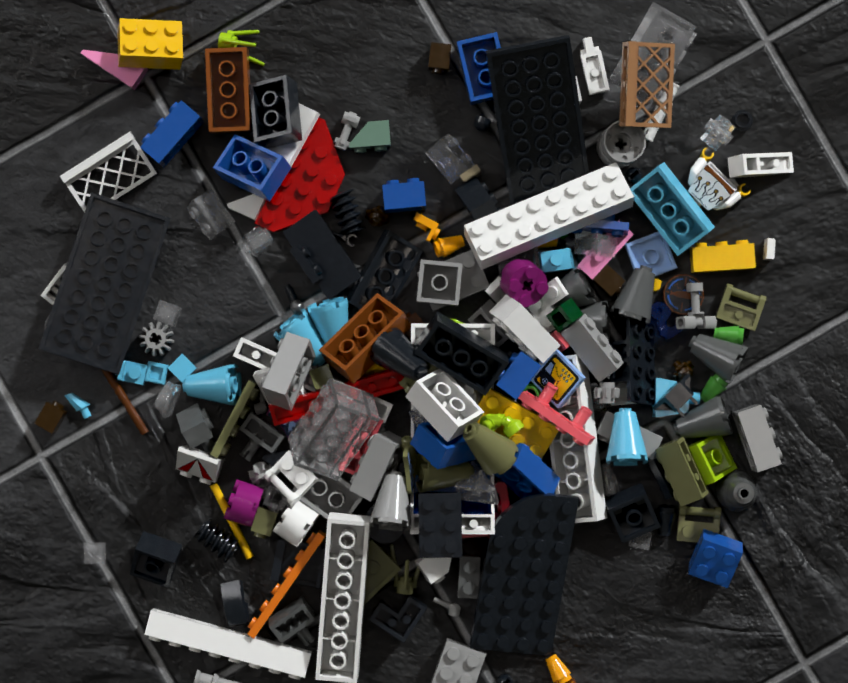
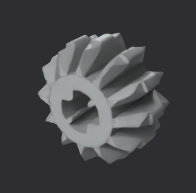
(159, 332)

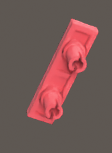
(563, 424)

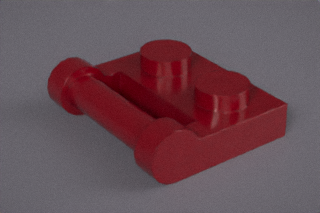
(501, 489)

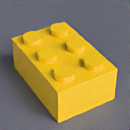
(150, 44)

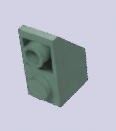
(373, 135)

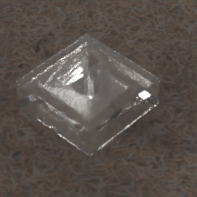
(95, 553)

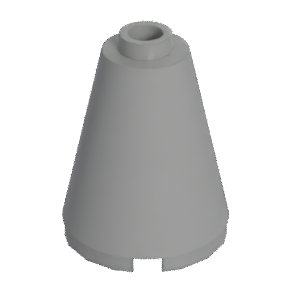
(392, 504)

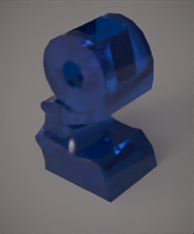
(660, 313)

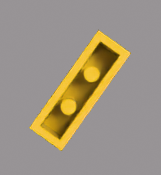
(722, 257)

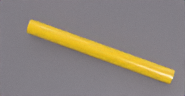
(234, 526)

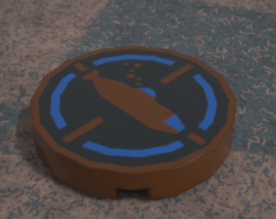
(676, 295)

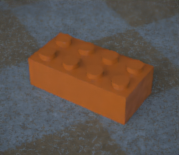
(228, 90)
(351, 346)

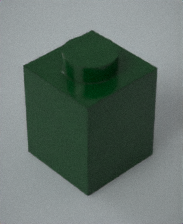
(564, 315)

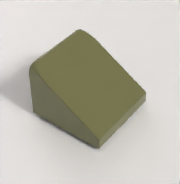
(321, 376)

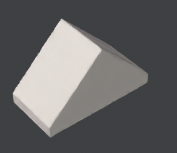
(248, 206)

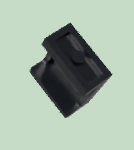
(285, 556)

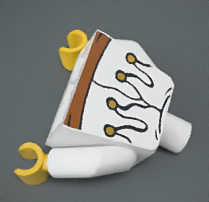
(711, 187)

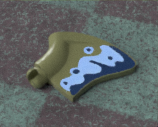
(410, 462)

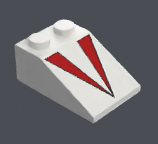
(199, 464)

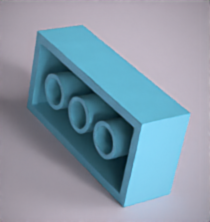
(678, 227)

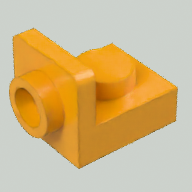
(425, 223)

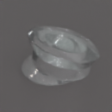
(167, 399)

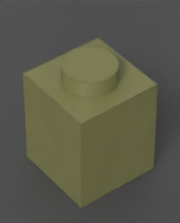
(264, 522)

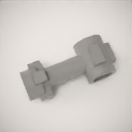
(350, 120)

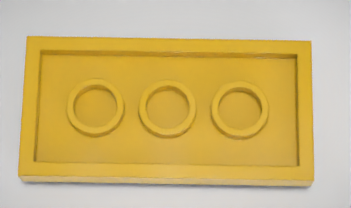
(535, 433)

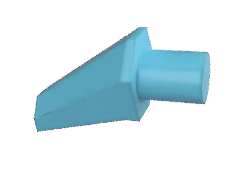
(79, 404)

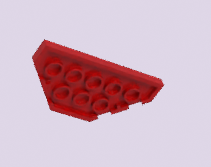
(308, 185)

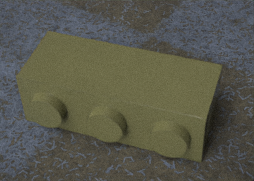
(681, 471)

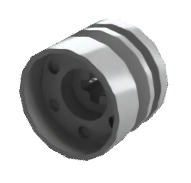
(631, 139)

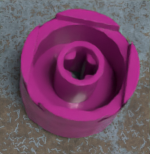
(523, 282)
(243, 503)

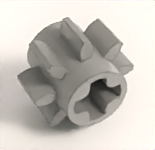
(606, 393)
(257, 473)

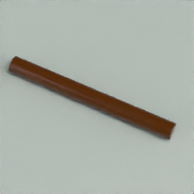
(126, 402)

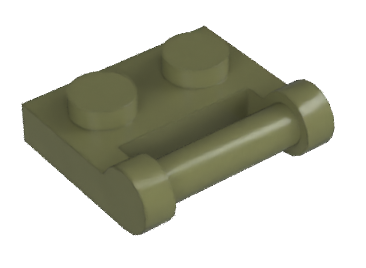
(737, 313)
(691, 530)

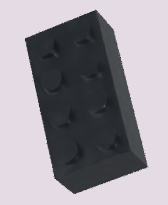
(461, 353)

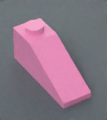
(109, 63)

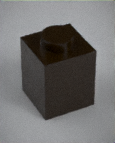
(439, 58)
(609, 281)
(51, 416)

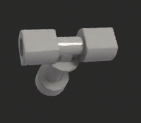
(695, 318)

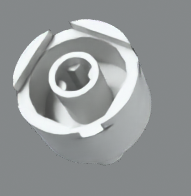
(296, 523)

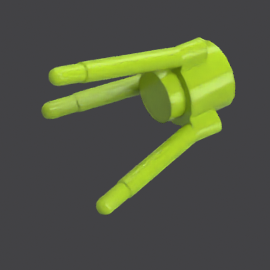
(230, 40)

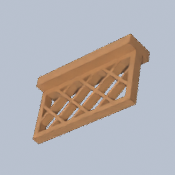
(629, 84)

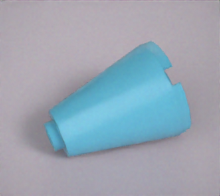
(329, 316)
(304, 327)
(215, 385)
(626, 440)

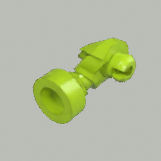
(494, 421)

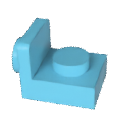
(132, 372)

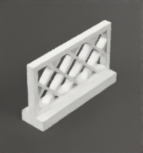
(103, 156)

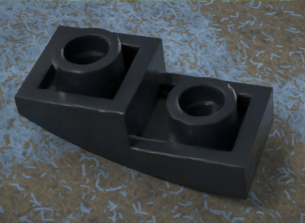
(234, 604)

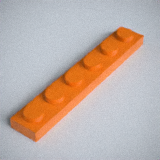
(280, 590)

